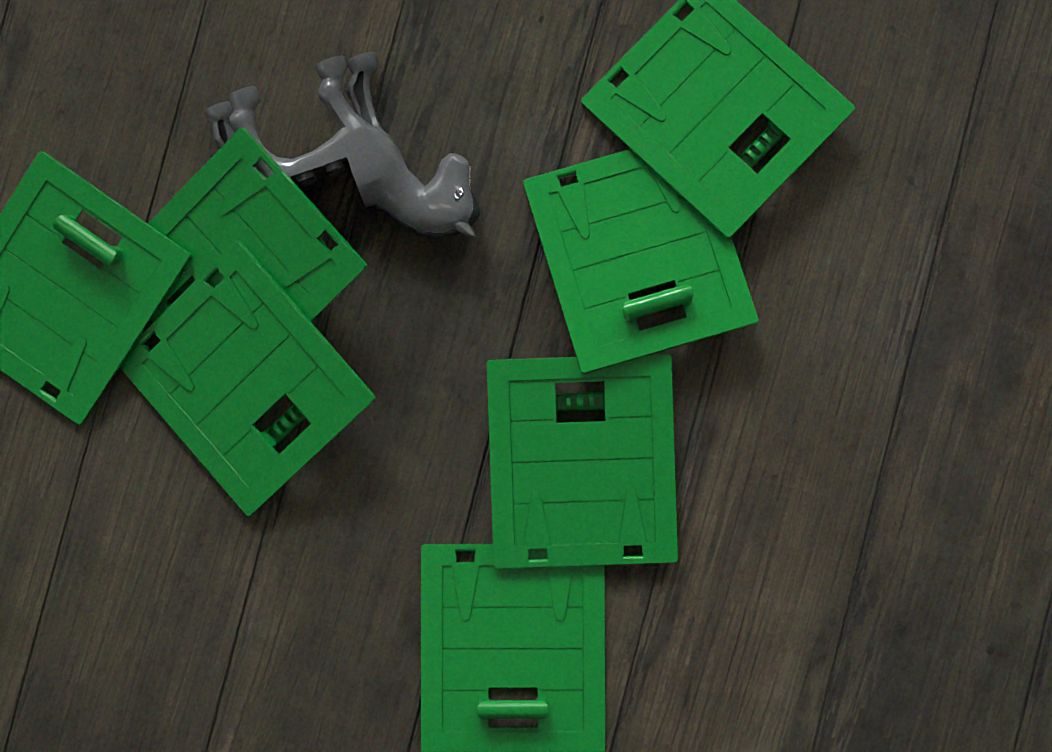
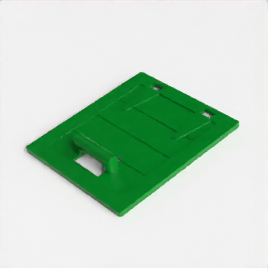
(699, 89)
(269, 215)
(626, 234)
(60, 311)
(228, 361)
(582, 483)
(510, 632)

